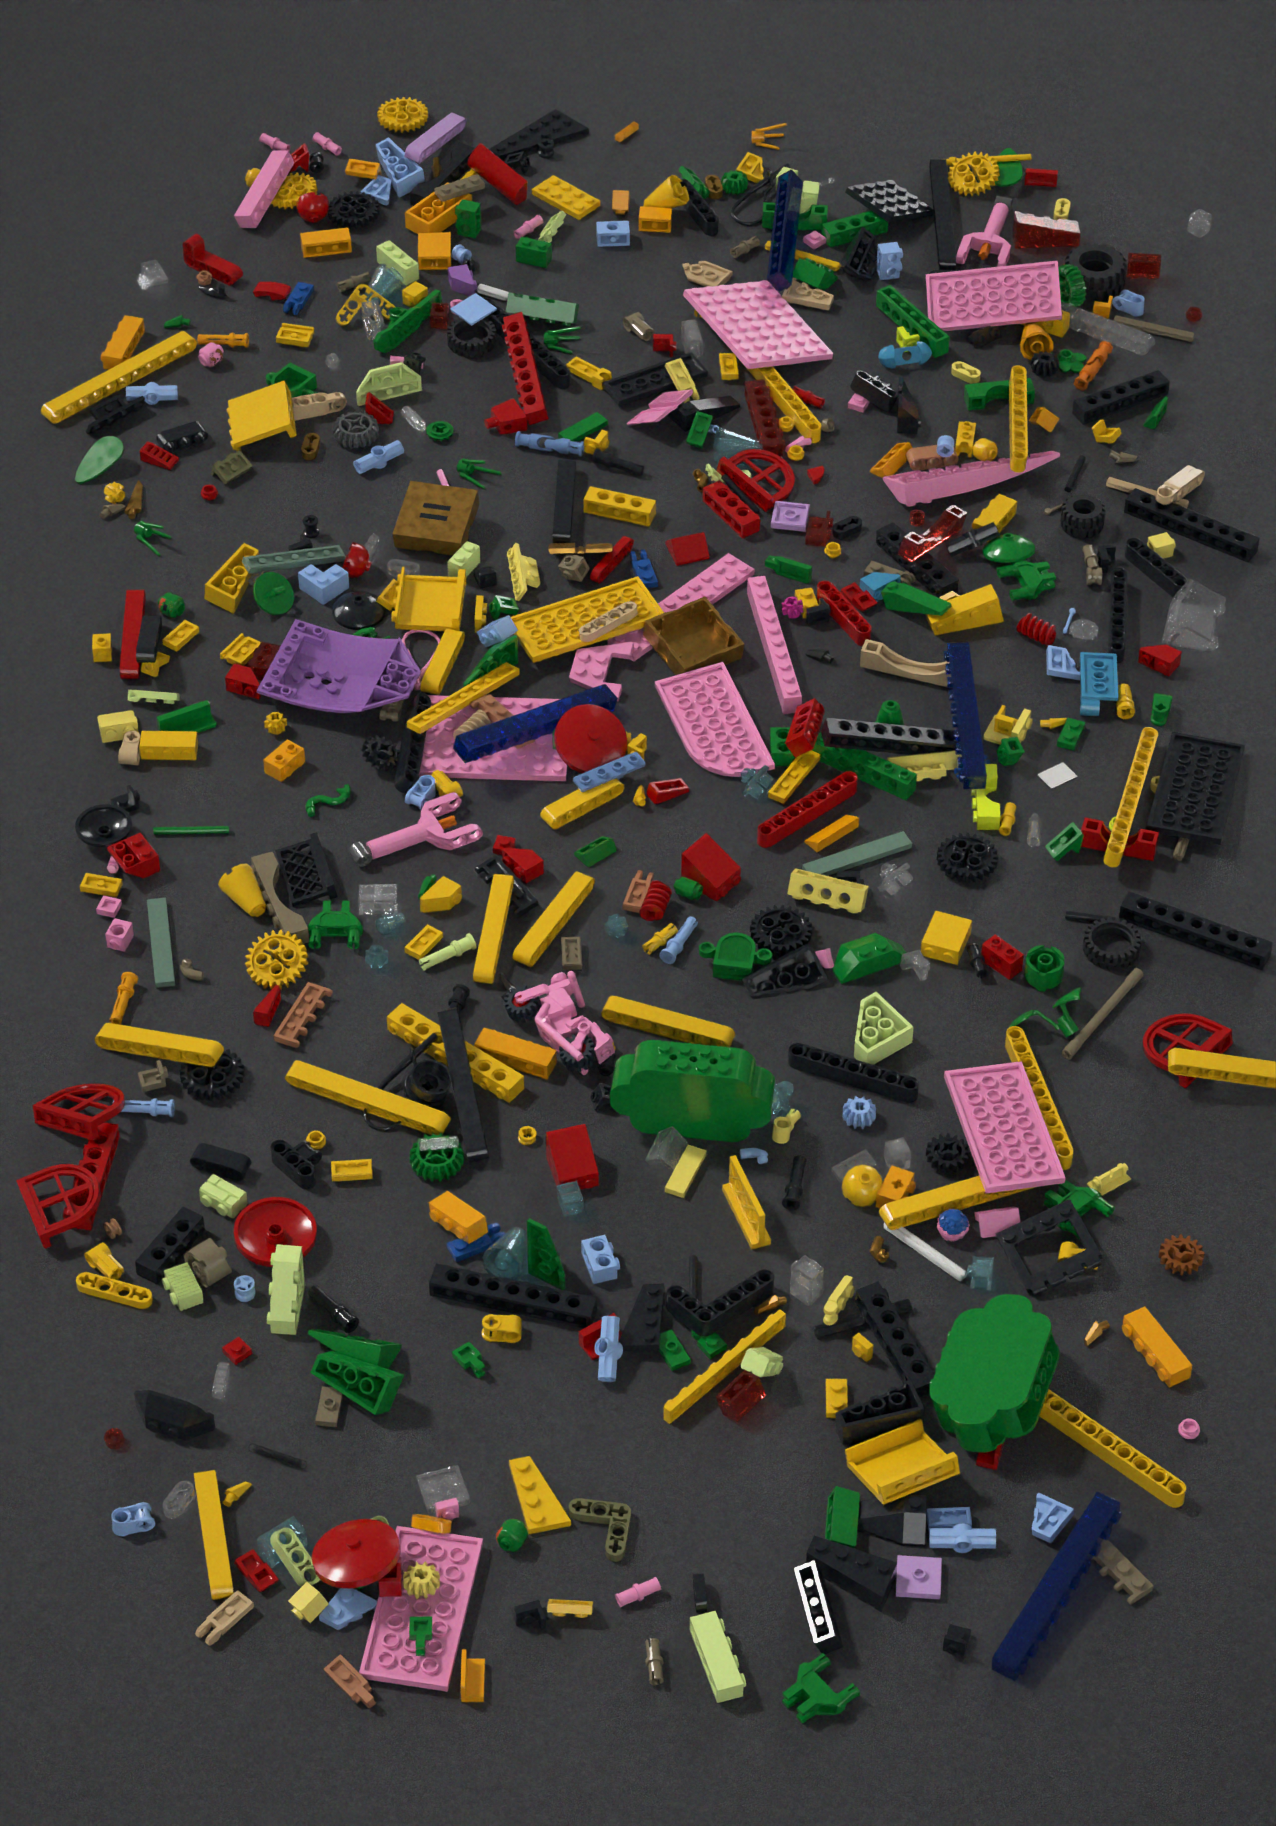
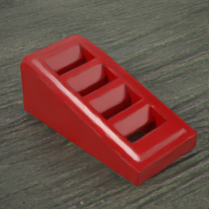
(152, 453)
(666, 790)
(267, 1007)

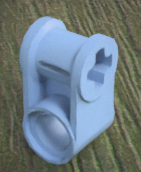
(1130, 303)
(421, 792)
(131, 1518)

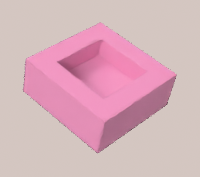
(814, 240)
(858, 403)
(109, 906)
(447, 1509)

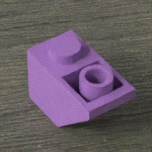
(462, 280)

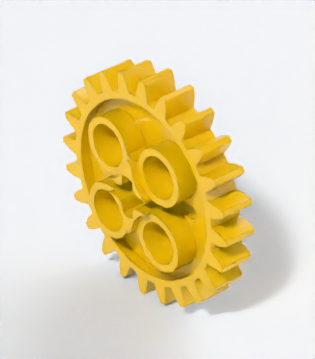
(402, 114)
(964, 180)
(292, 189)
(265, 973)

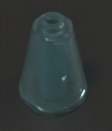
(385, 282)
(730, 443)
(507, 1254)

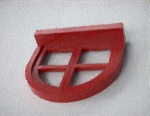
(749, 485)
(1217, 1043)
(69, 1119)
(36, 1208)

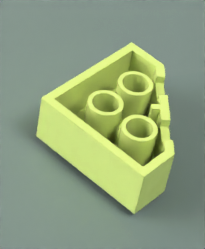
(880, 1030)
(286, 1289)

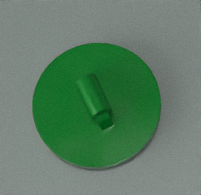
(273, 593)

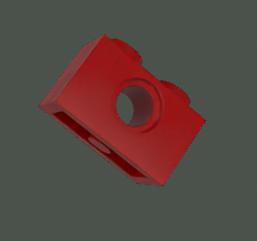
(1002, 957)

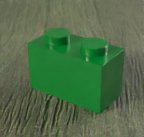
(533, 252)

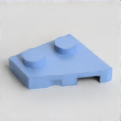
(380, 189)
(1060, 663)
(1050, 1518)
(346, 1607)

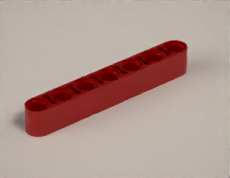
(133, 616)
(807, 809)

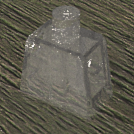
(370, 326)

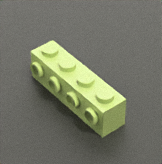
(717, 1657)

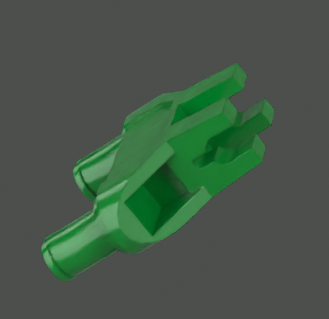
(1031, 576)
(335, 924)
(1082, 1199)
(816, 1694)

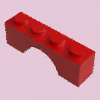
(1140, 845)

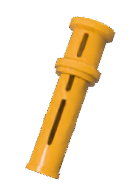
(231, 339)
(125, 992)

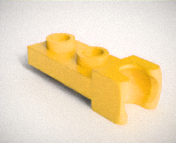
(589, 372)
(965, 438)

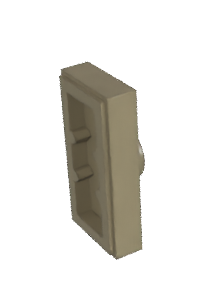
(571, 953)
(329, 1407)

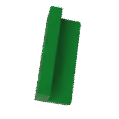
(190, 718)
(842, 1516)

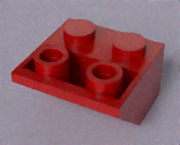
(135, 856)

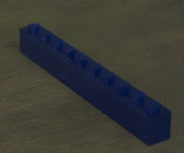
(784, 231)
(966, 716)
(526, 725)
(1055, 1586)

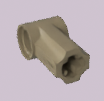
(636, 323)

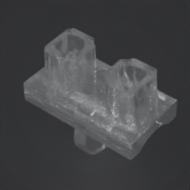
(891, 876)

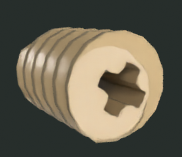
(476, 721)

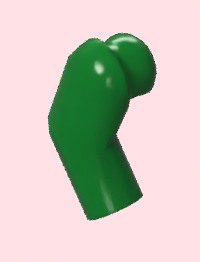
(370, 632)

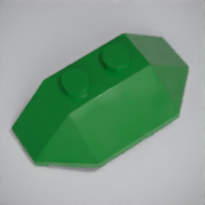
(866, 957)

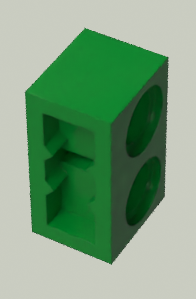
(468, 218)
(778, 750)

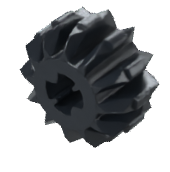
(1044, 363)

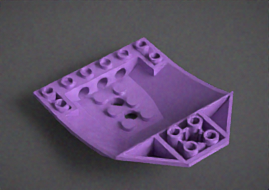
(360, 669)

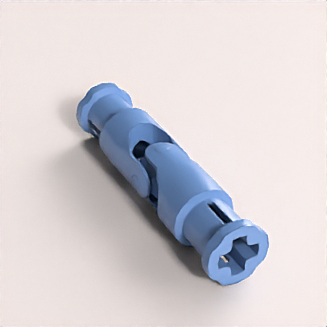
(561, 445)

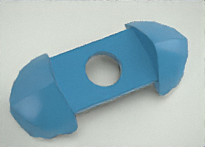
(891, 357)

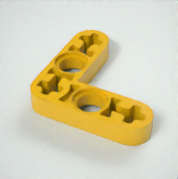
(359, 299)

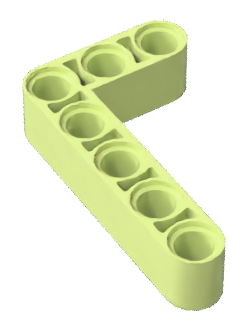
(294, 1545)

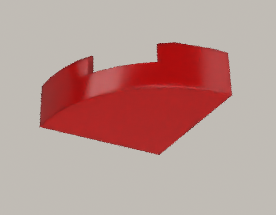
(815, 474)

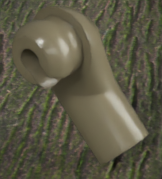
(189, 972)

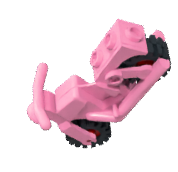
(571, 1038)

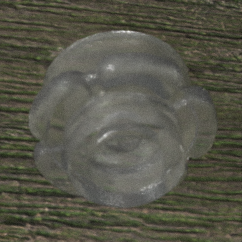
(332, 360)

